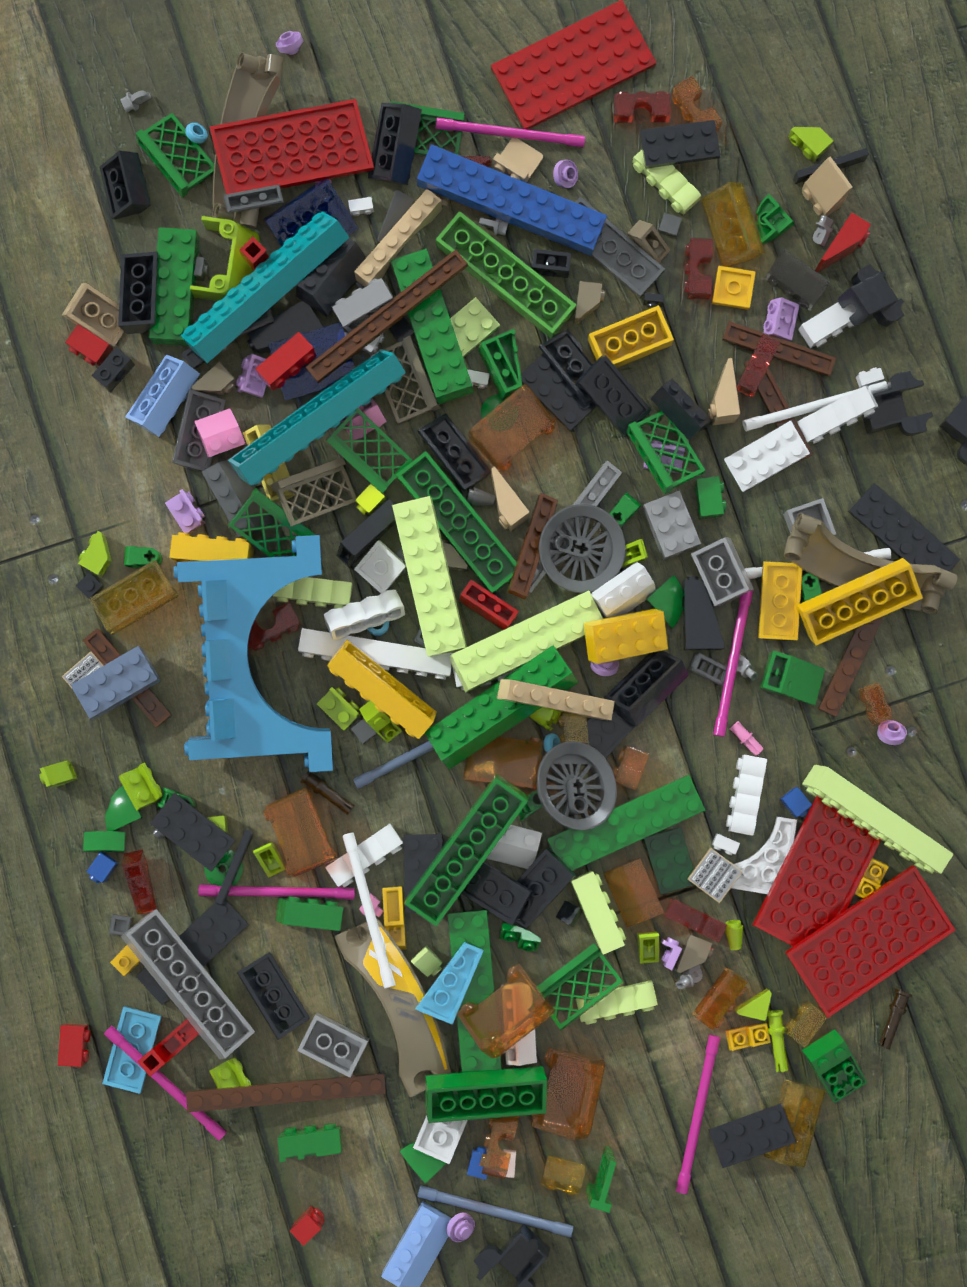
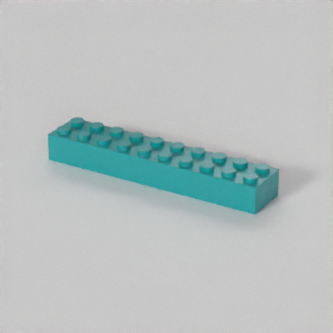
(265, 286)
(316, 417)

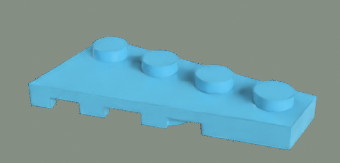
(450, 987)

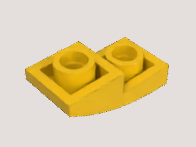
(871, 878)
(747, 1036)

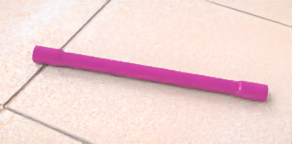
(568, 139)
(721, 720)
(338, 893)
(120, 1041)
(684, 1175)

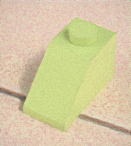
(427, 962)

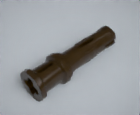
(319, 786)
(897, 1009)

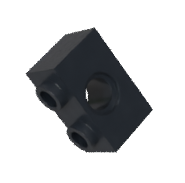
(551, 263)
(113, 369)

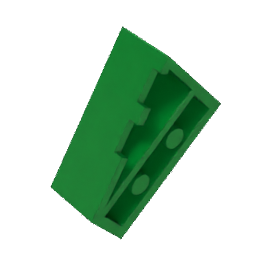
(309, 913)

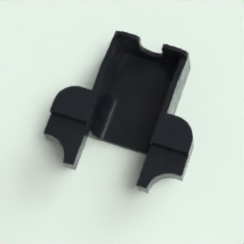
(872, 298)
(891, 408)
(956, 426)
(519, 1255)

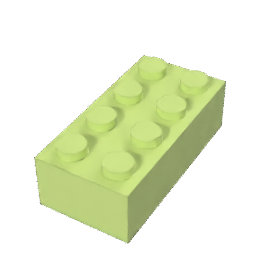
(597, 912)

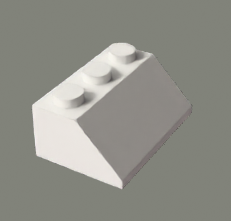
(624, 591)
(517, 847)

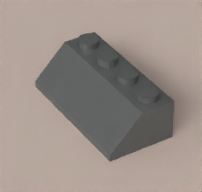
(233, 494)

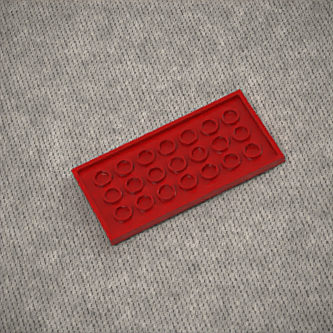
(573, 65)
(292, 147)
(816, 875)
(870, 941)

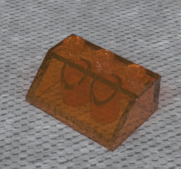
(633, 892)
(720, 998)

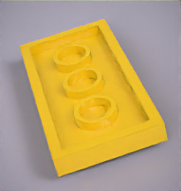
(779, 601)

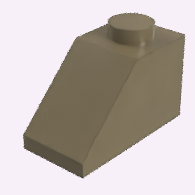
(649, 240)
(588, 299)
(215, 382)
(453, 559)
(693, 953)

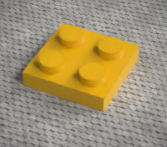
(733, 287)

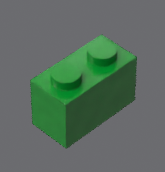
(709, 497)

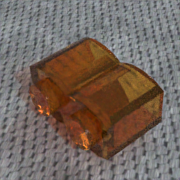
(876, 708)
(630, 767)

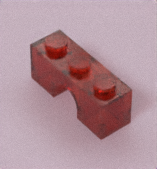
(656, 103)
(698, 285)
(757, 365)
(285, 622)
(695, 920)

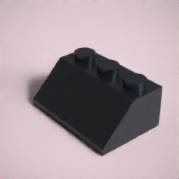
(124, 184)
(681, 409)

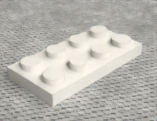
(766, 456)

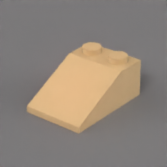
(826, 188)
(95, 313)
(725, 402)
(510, 507)

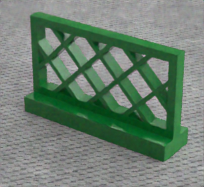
(431, 115)
(164, 164)
(650, 456)
(354, 459)
(278, 514)
(571, 971)
(598, 1192)

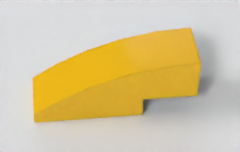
(394, 915)

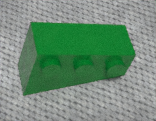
(502, 362)
(310, 1141)

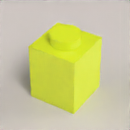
(369, 500)

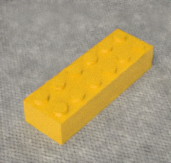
(859, 601)
(382, 689)

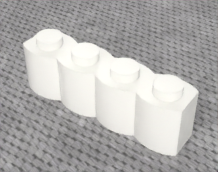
(837, 414)
(364, 614)
(747, 794)
(369, 851)

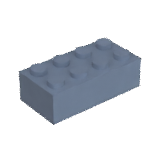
(116, 683)

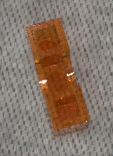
(685, 95)
(495, 1160)

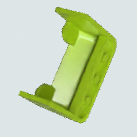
(237, 265)

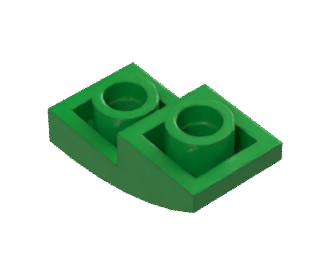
(103, 841)
(525, 938)

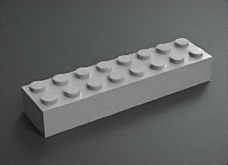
(188, 984)

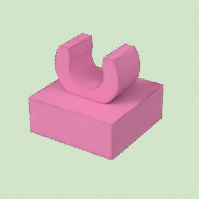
(378, 911)

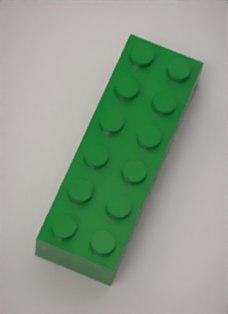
(176, 268)
(485, 1094)

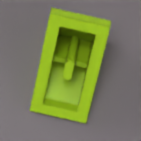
(634, 553)
(270, 859)
(648, 947)
(756, 1006)

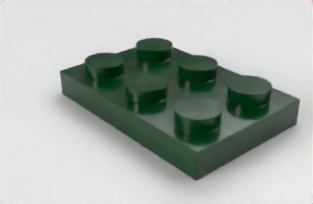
(669, 860)

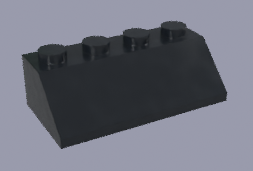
(395, 143)
(331, 278)
(138, 292)
(647, 686)

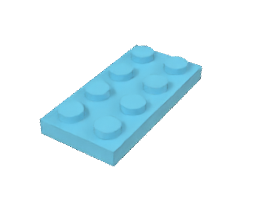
(141, 1031)

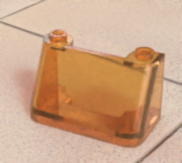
(511, 427)
(510, 758)
(300, 832)
(506, 1013)
(571, 1094)

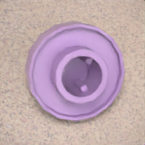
(289, 42)
(565, 174)
(605, 669)
(891, 732)
(460, 1227)

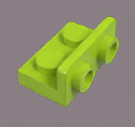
(338, 708)
(141, 786)
(229, 1074)

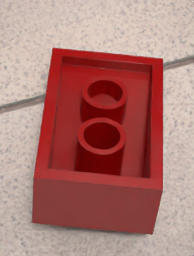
(849, 237)

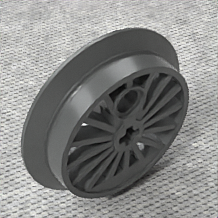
(611, 554)
(574, 787)

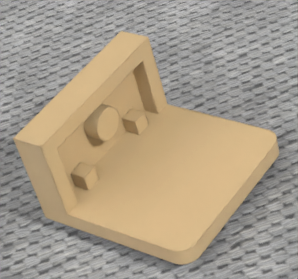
(518, 160)

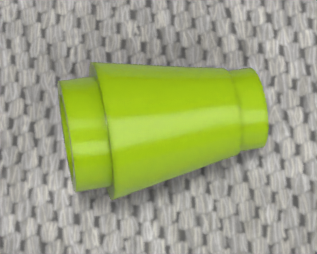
(734, 934)

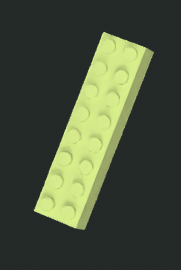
(429, 576)
(524, 641)
(877, 819)

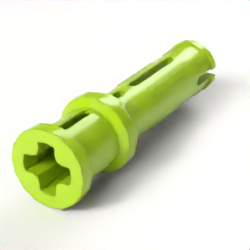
(776, 1031)

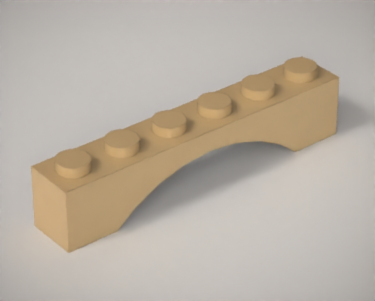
(416, 218)
(555, 699)

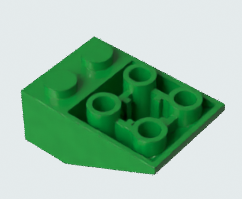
(792, 678)
(834, 1066)

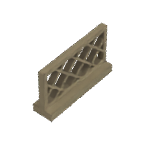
(422, 379)
(305, 478)

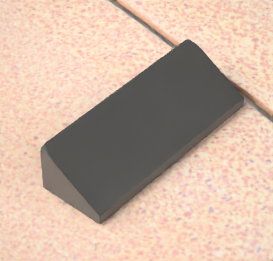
(253, 199)
(399, 206)

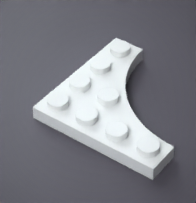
(764, 865)

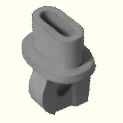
(132, 101)
(498, 225)
(824, 228)
(745, 668)
(689, 977)

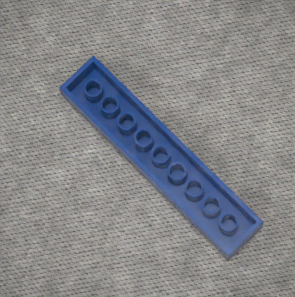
(511, 200)

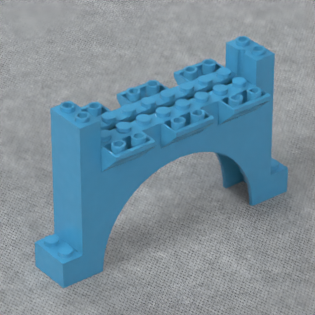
(239, 715)

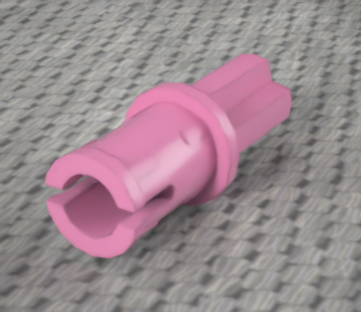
(746, 738)

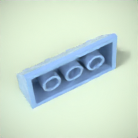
(163, 395)
(417, 1247)

